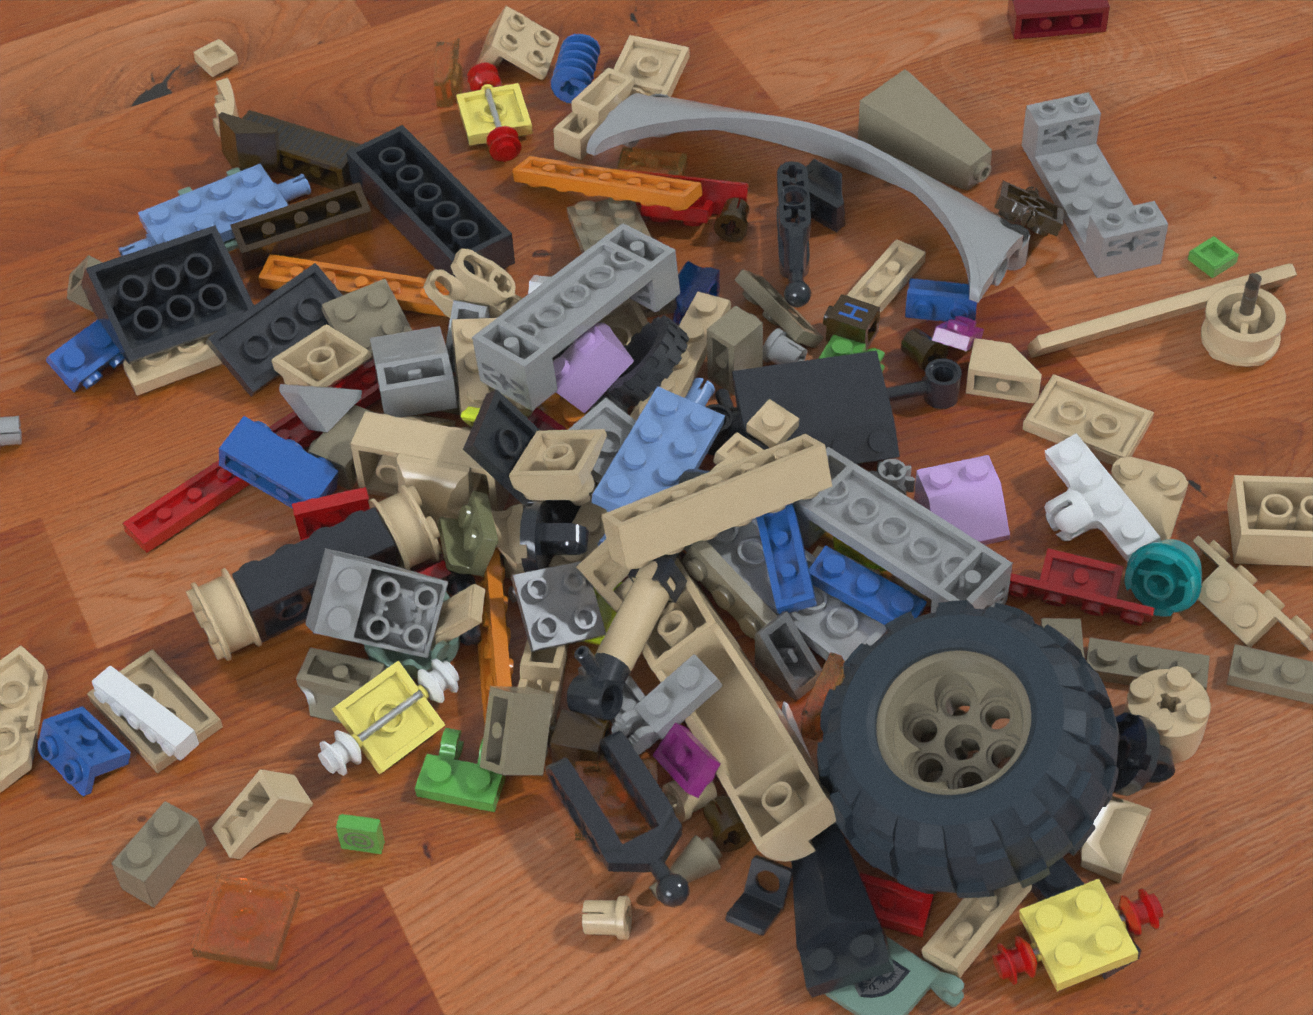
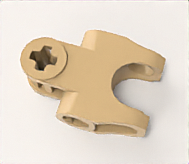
(488, 287)

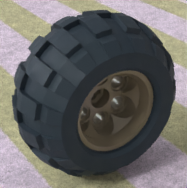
(1015, 816)

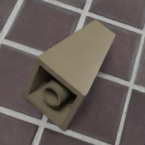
(923, 133)

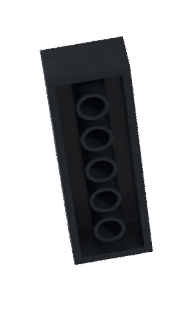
(427, 201)

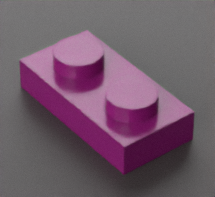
(958, 333)
(686, 760)

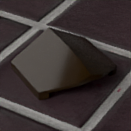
(249, 143)

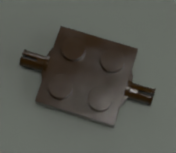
(1030, 208)

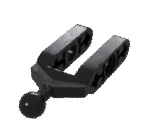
(791, 236)
(642, 853)

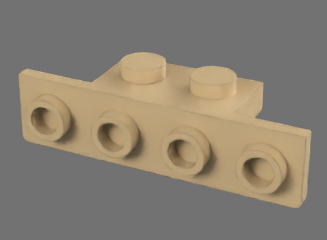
(1240, 605)

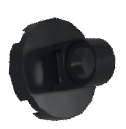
(548, 538)
(1140, 755)

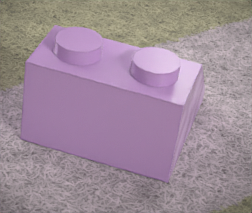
(590, 366)
(965, 496)

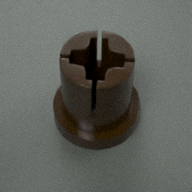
(737, 215)
(922, 348)
(726, 827)

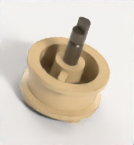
(1243, 324)

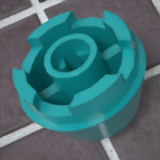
(1165, 576)

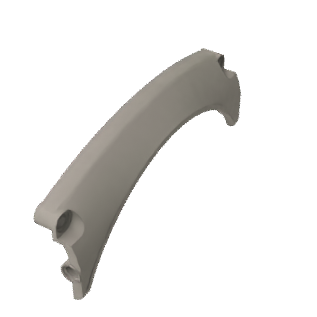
(983, 238)

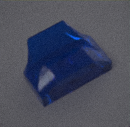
(694, 280)

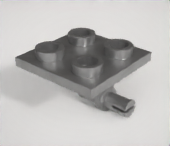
(556, 606)

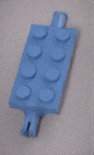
(218, 204)
(662, 444)

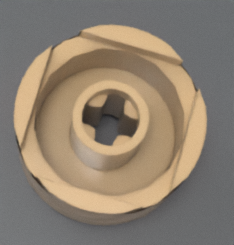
(1176, 707)

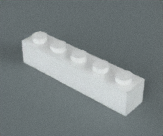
(144, 713)

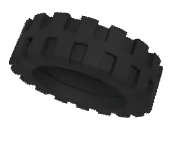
(654, 354)

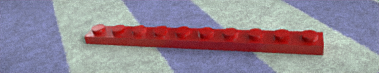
(216, 485)

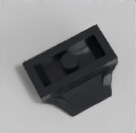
(825, 195)

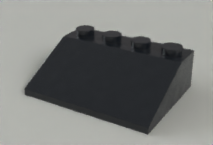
(166, 294)
(836, 401)

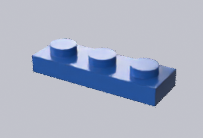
(786, 560)
(862, 588)

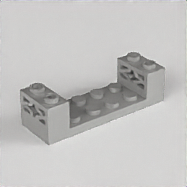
(1098, 212)
(519, 345)
(903, 538)

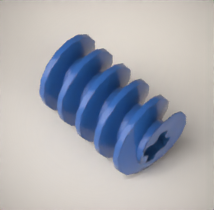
(575, 66)

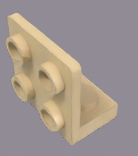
(520, 43)

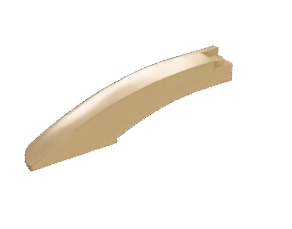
(744, 729)

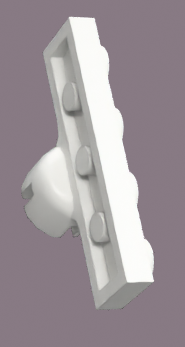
(1093, 500)

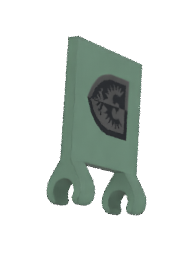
(901, 989)

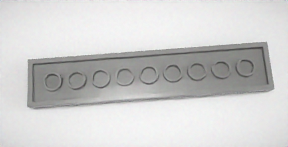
(825, 627)

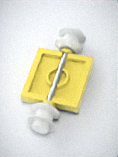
(388, 717)

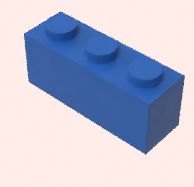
(276, 464)

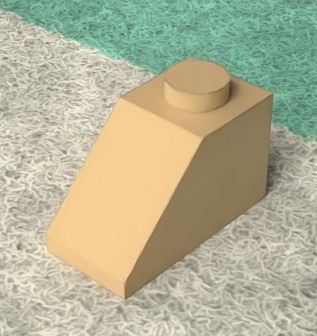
(1001, 372)

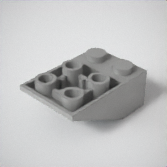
(413, 372)
(375, 603)

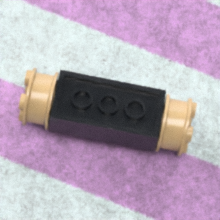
(278, 590)

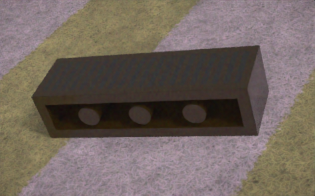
(310, 152)
(302, 226)

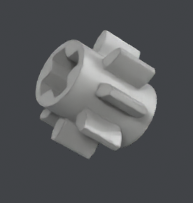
(895, 474)

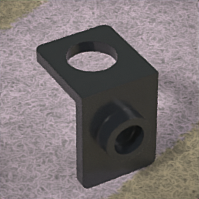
(759, 907)

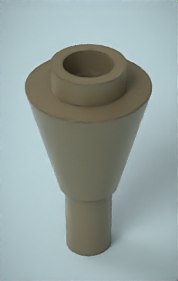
(695, 861)

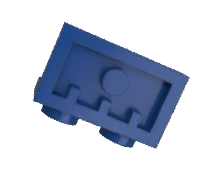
(938, 300)
(85, 357)
(80, 748)

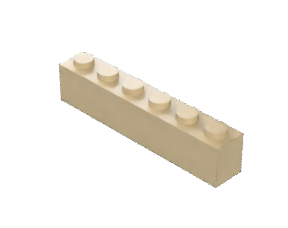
(716, 501)

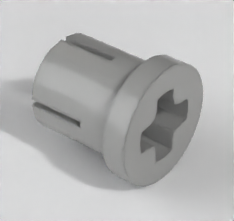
(782, 349)
(9, 431)

